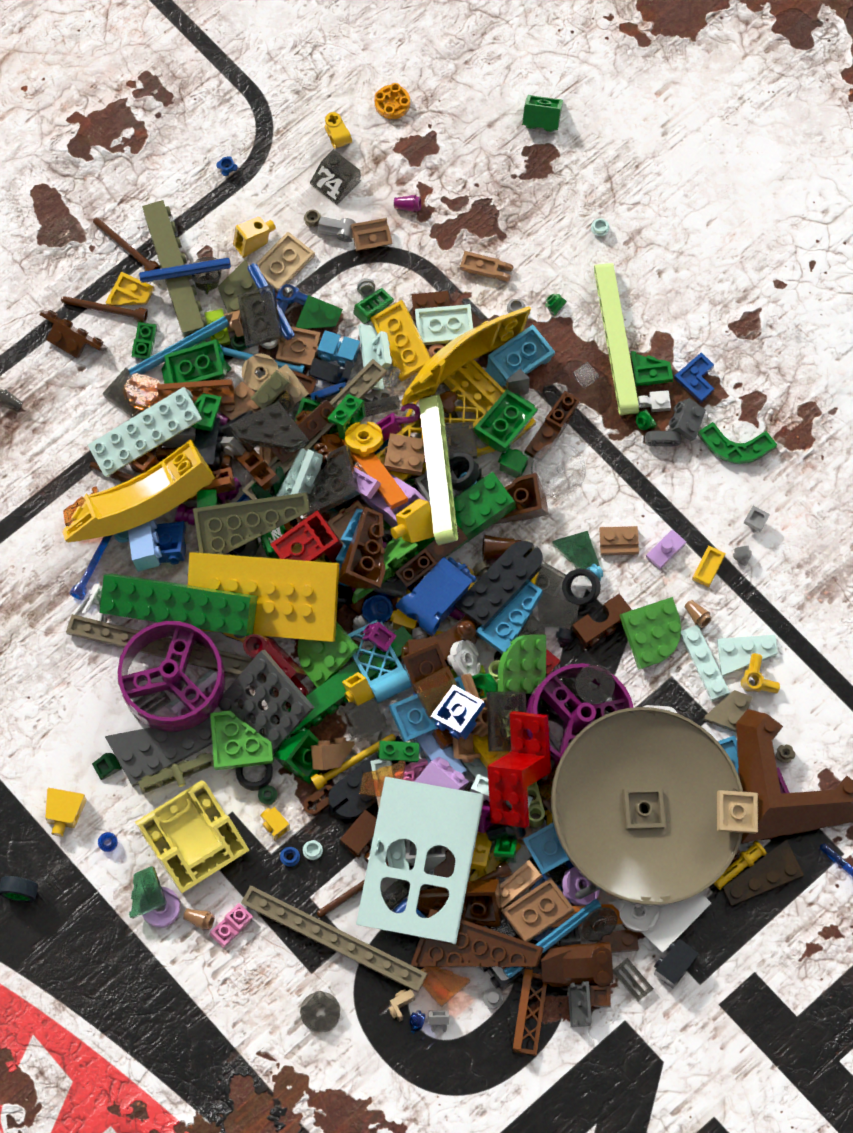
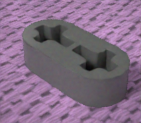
(662, 438)

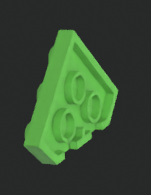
(237, 743)

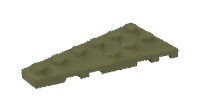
(235, 524)

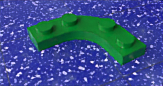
(736, 452)

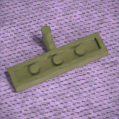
(176, 773)

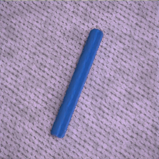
(185, 270)
(260, 282)

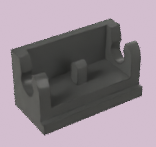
(579, 1005)

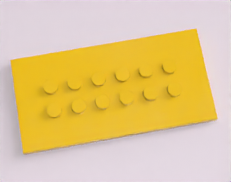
(293, 595)

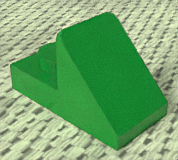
(505, 849)

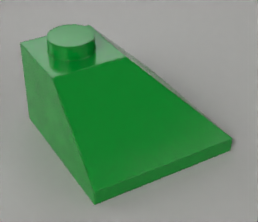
(296, 755)

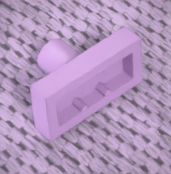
(366, 483)
(666, 549)

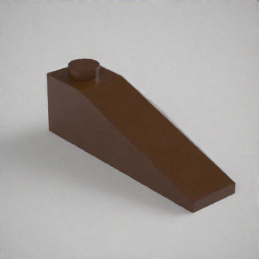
(529, 498)
(364, 560)

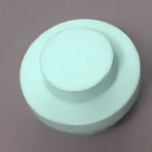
(600, 227)
(312, 850)

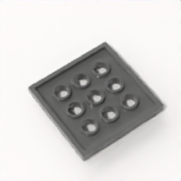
(264, 691)

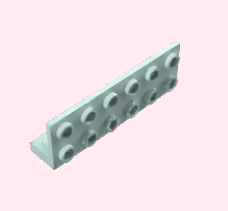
(145, 431)

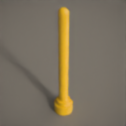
(321, 780)

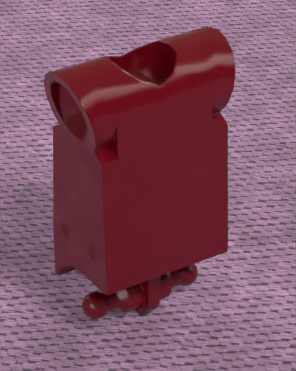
(255, 643)

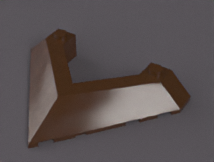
(783, 812)

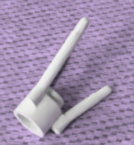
(93, 596)

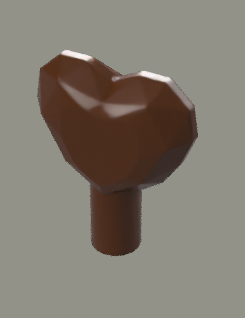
(448, 400)

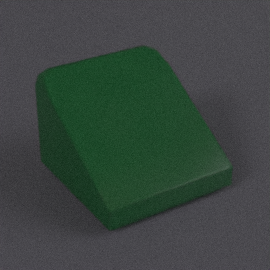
(106, 765)

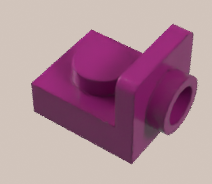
(379, 636)

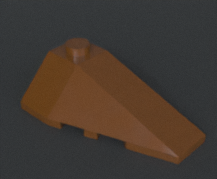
(480, 905)

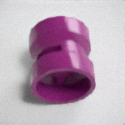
(185, 514)

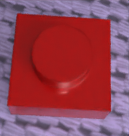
(551, 662)

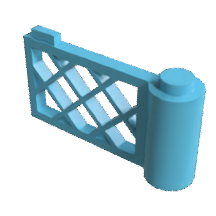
(385, 685)

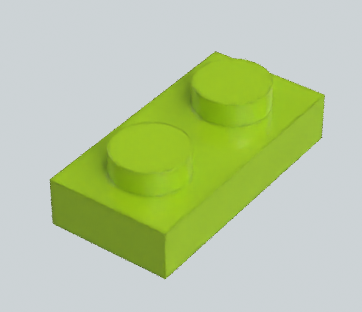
(222, 336)

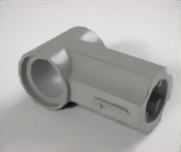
(337, 228)

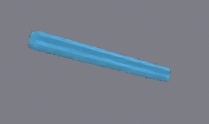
(187, 342)
(560, 932)

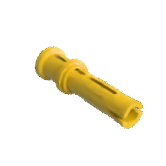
(746, 859)

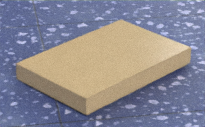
(284, 261)

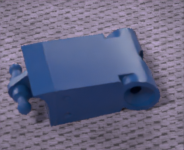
(437, 594)

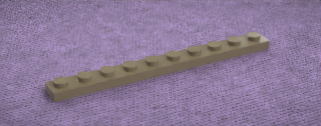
(357, 387)
(120, 636)
(334, 939)

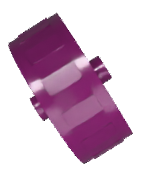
(172, 675)
(583, 712)

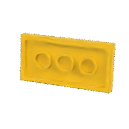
(406, 344)

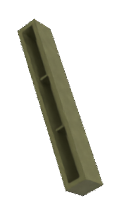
(169, 255)

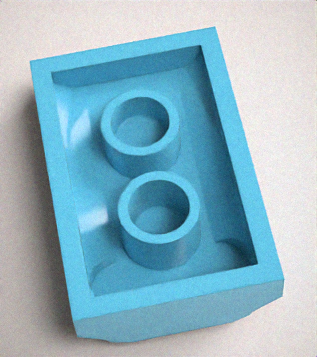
(522, 352)

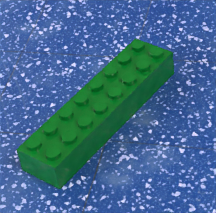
(178, 602)

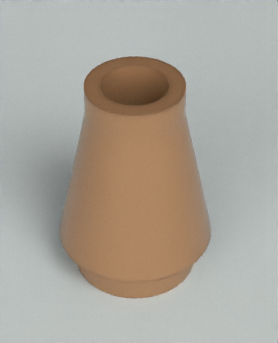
(698, 614)
(201, 919)

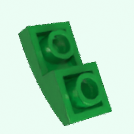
(144, 340)

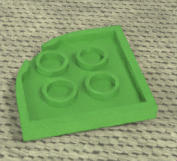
(652, 631)
(325, 658)
(523, 664)

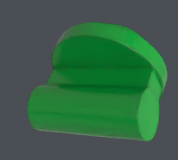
(555, 303)
(645, 420)

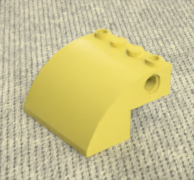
(191, 836)

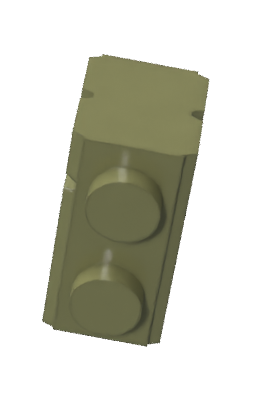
(271, 389)

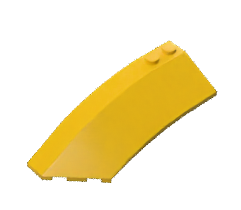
(463, 350)
(141, 497)

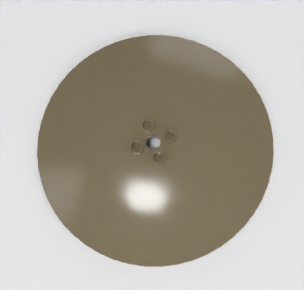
(651, 761)

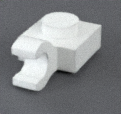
(657, 401)

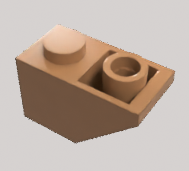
(330, 755)

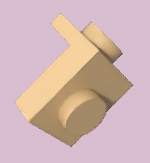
(402, 998)

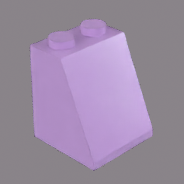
(442, 774)

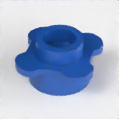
(226, 161)

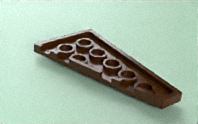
(476, 948)

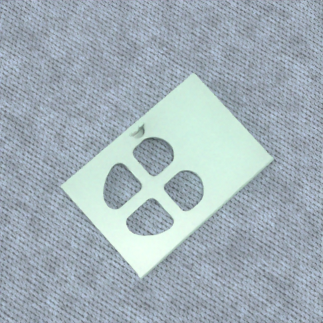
(429, 819)

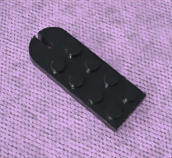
(501, 583)
(348, 792)

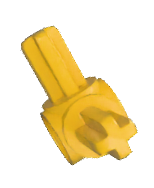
(754, 672)

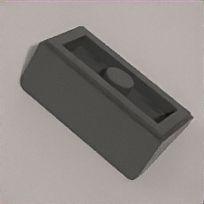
(518, 383)

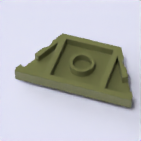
(236, 283)

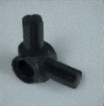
(511, 831)

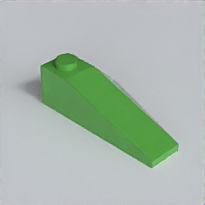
(395, 556)

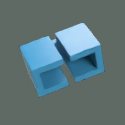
(330, 345)

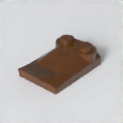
(578, 964)

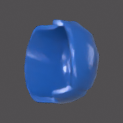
(377, 608)

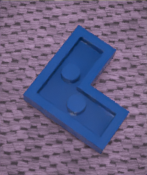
(692, 377)

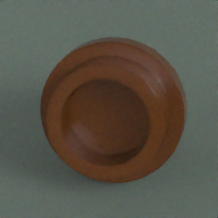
(466, 630)

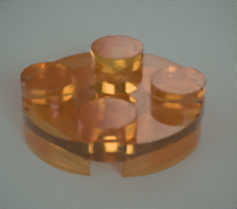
(143, 382)

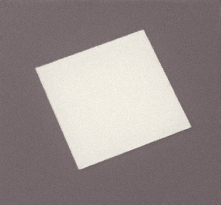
(672, 919)

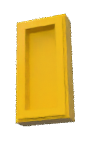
(708, 566)

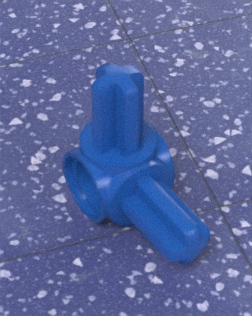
(296, 296)

